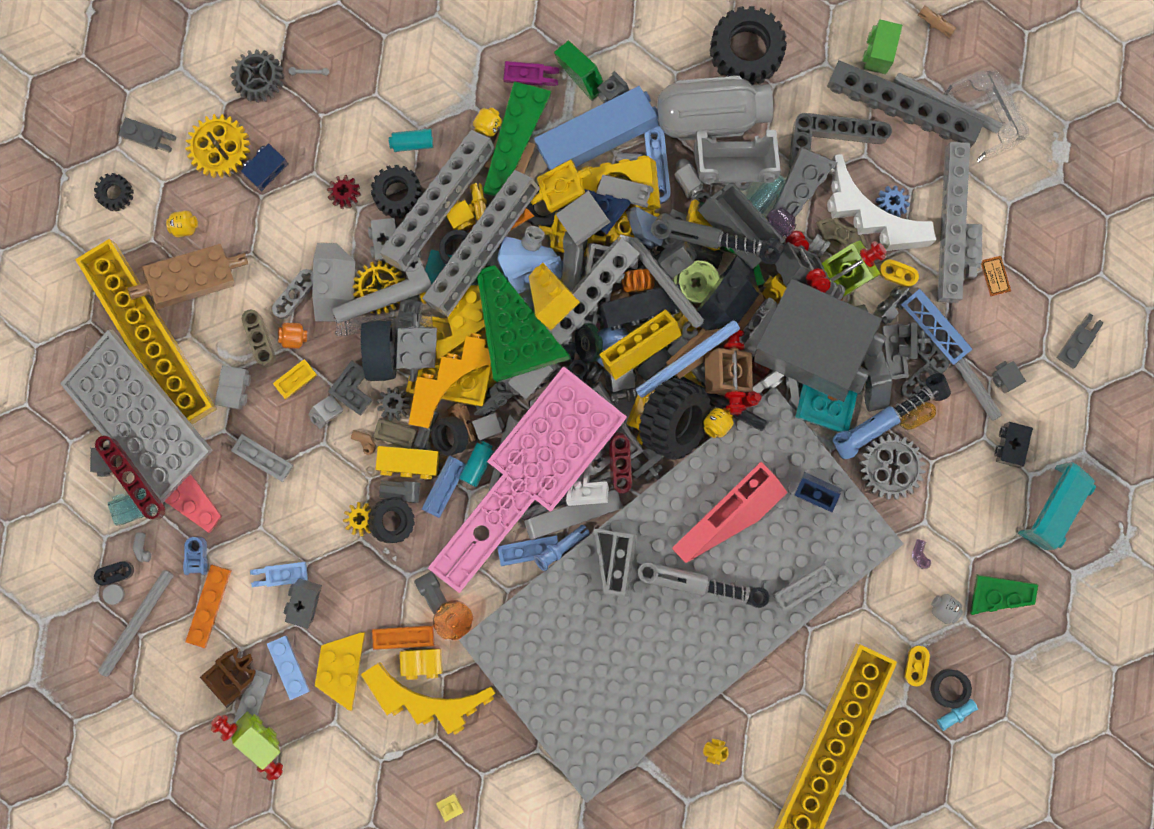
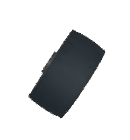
(378, 351)

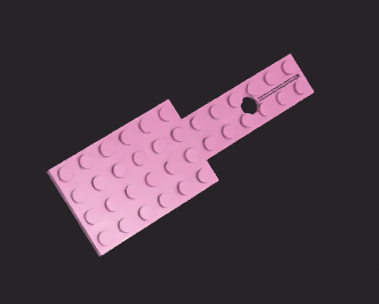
(536, 463)

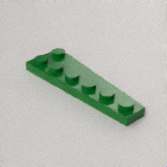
(519, 122)

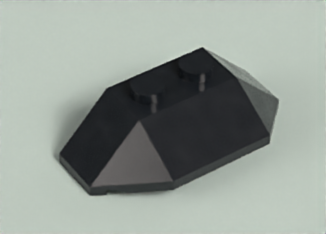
(730, 296)

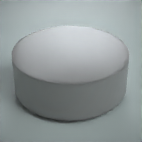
(113, 594)

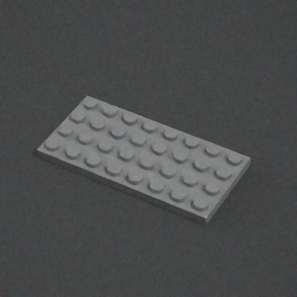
(136, 411)

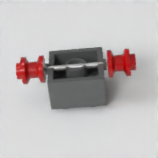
(801, 264)

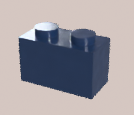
(264, 167)
(818, 492)

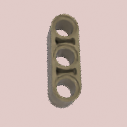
(263, 346)

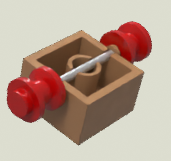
(730, 373)

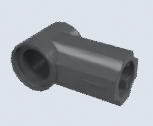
(405, 491)
(429, 588)

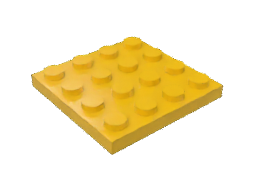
(471, 387)

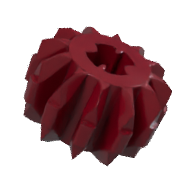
(348, 196)

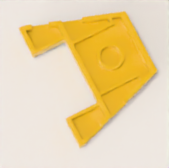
(463, 320)

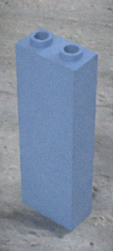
(598, 129)

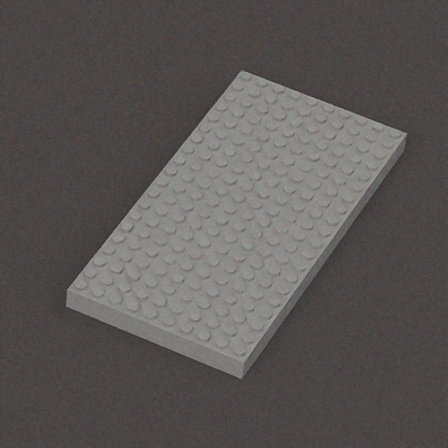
(619, 674)

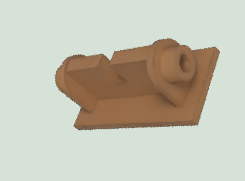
(461, 412)

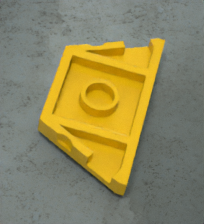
(340, 669)

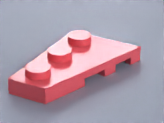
(194, 504)

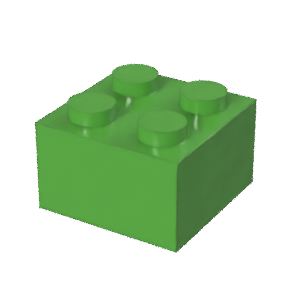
(881, 46)

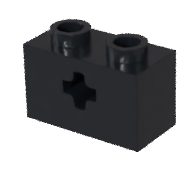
(1020, 436)

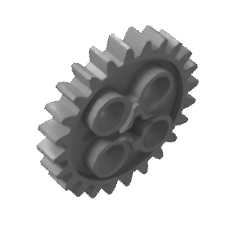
(910, 470)

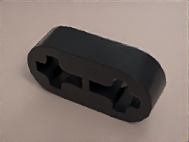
(112, 569)

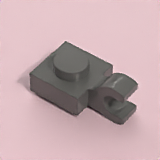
(677, 344)

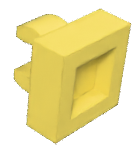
(449, 807)

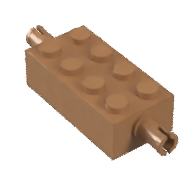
(188, 276)

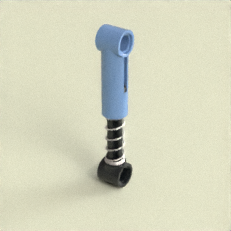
(850, 441)

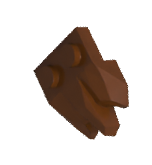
(229, 676)

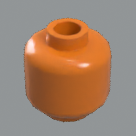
(292, 335)

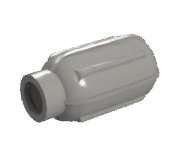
(714, 105)

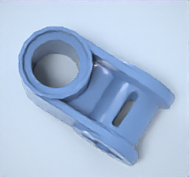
(195, 557)

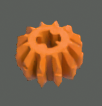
(638, 280)

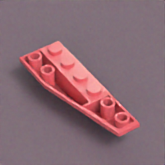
(734, 513)

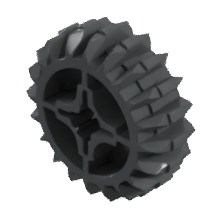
(249, 90)

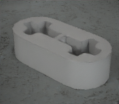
(602, 462)

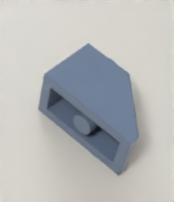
(641, 226)

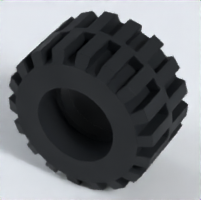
(392, 176)

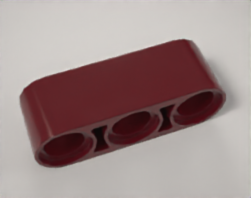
(625, 470)

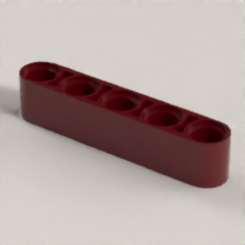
(121, 473)

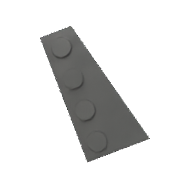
(803, 179)

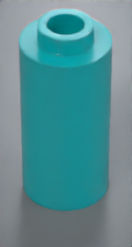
(411, 140)
(477, 464)

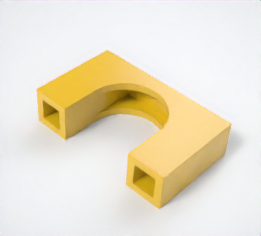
(639, 171)

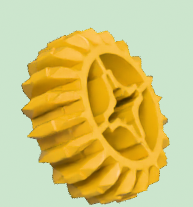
(374, 270)

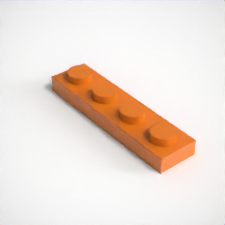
(208, 606)

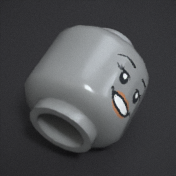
(946, 609)

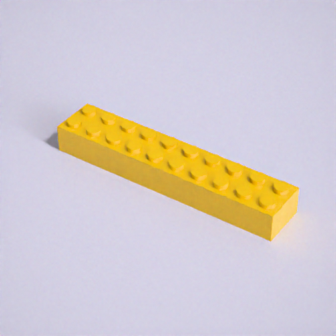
(144, 329)
(837, 740)

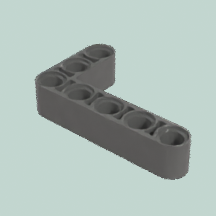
(833, 132)
(878, 382)

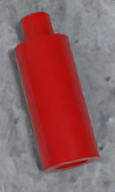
(752, 398)

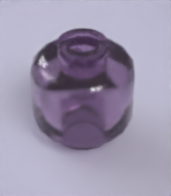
(782, 221)

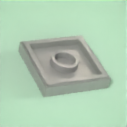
(583, 218)

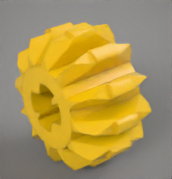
(355, 514)

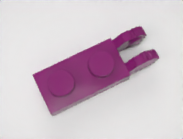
(529, 73)

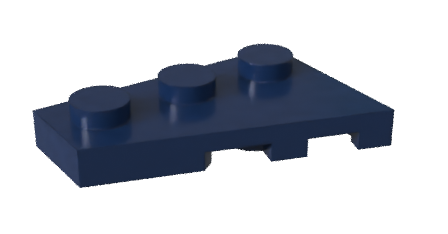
(611, 206)

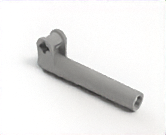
(415, 284)

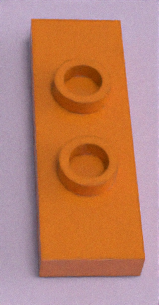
(403, 637)

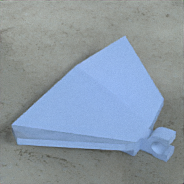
(519, 263)

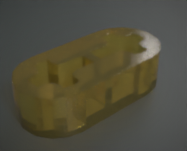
(920, 420)

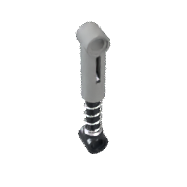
(701, 584)

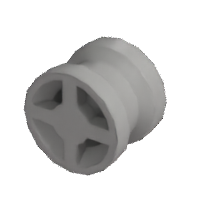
(533, 238)
(818, 246)

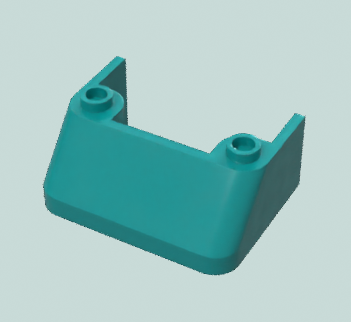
(1061, 507)

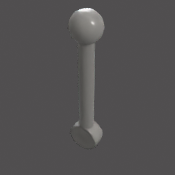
(292, 71)

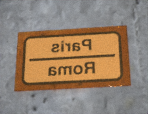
(995, 276)

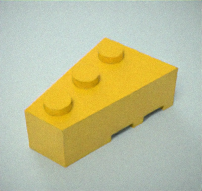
(550, 296)

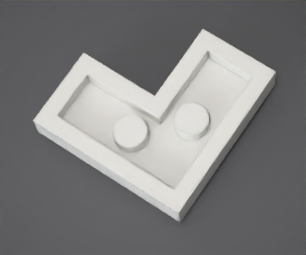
(769, 382)
(587, 493)

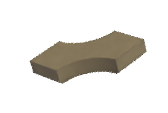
(834, 230)

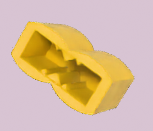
(421, 662)

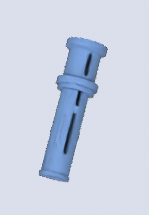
(555, 552)

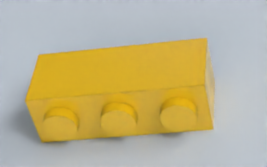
(407, 462)

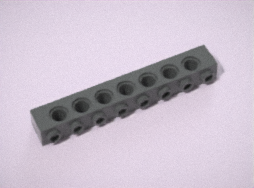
(915, 101)

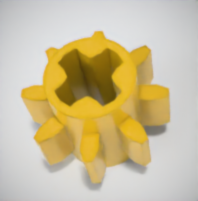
(716, 751)

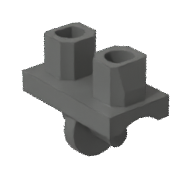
(911, 332)
(639, 469)

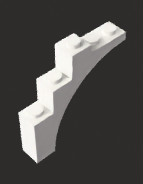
(868, 219)

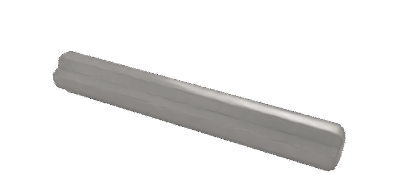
(977, 387)

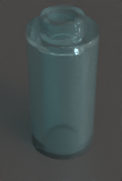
(766, 194)

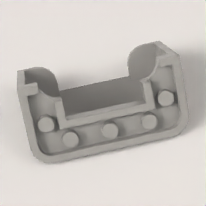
(737, 160)

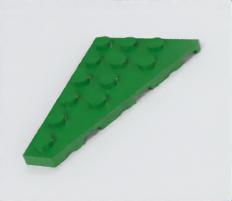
(513, 332)

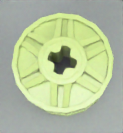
(706, 279)

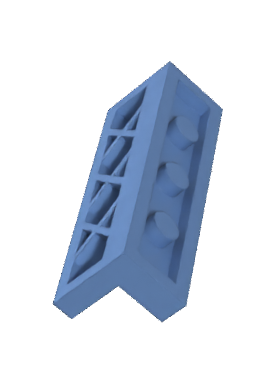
(946, 325)

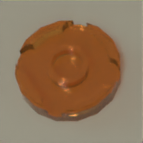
(452, 620)

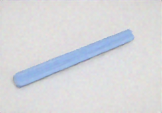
(688, 358)

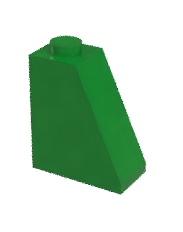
(579, 68)

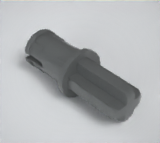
(424, 434)

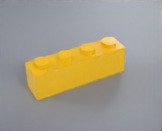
(640, 344)

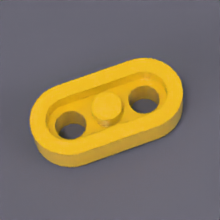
(898, 272)
(919, 666)

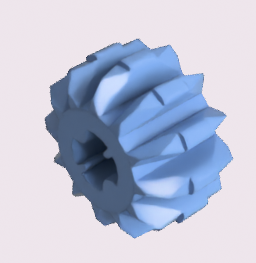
(893, 194)

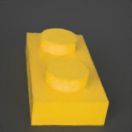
(295, 379)

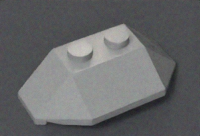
(331, 280)

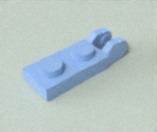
(281, 574)

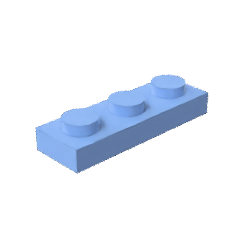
(288, 667)

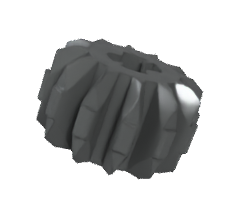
(399, 406)

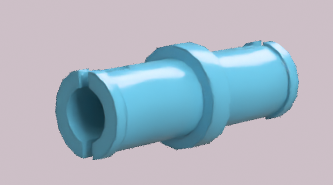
(957, 715)

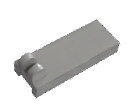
(636, 193)
(896, 364)

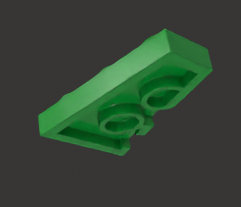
(1000, 593)

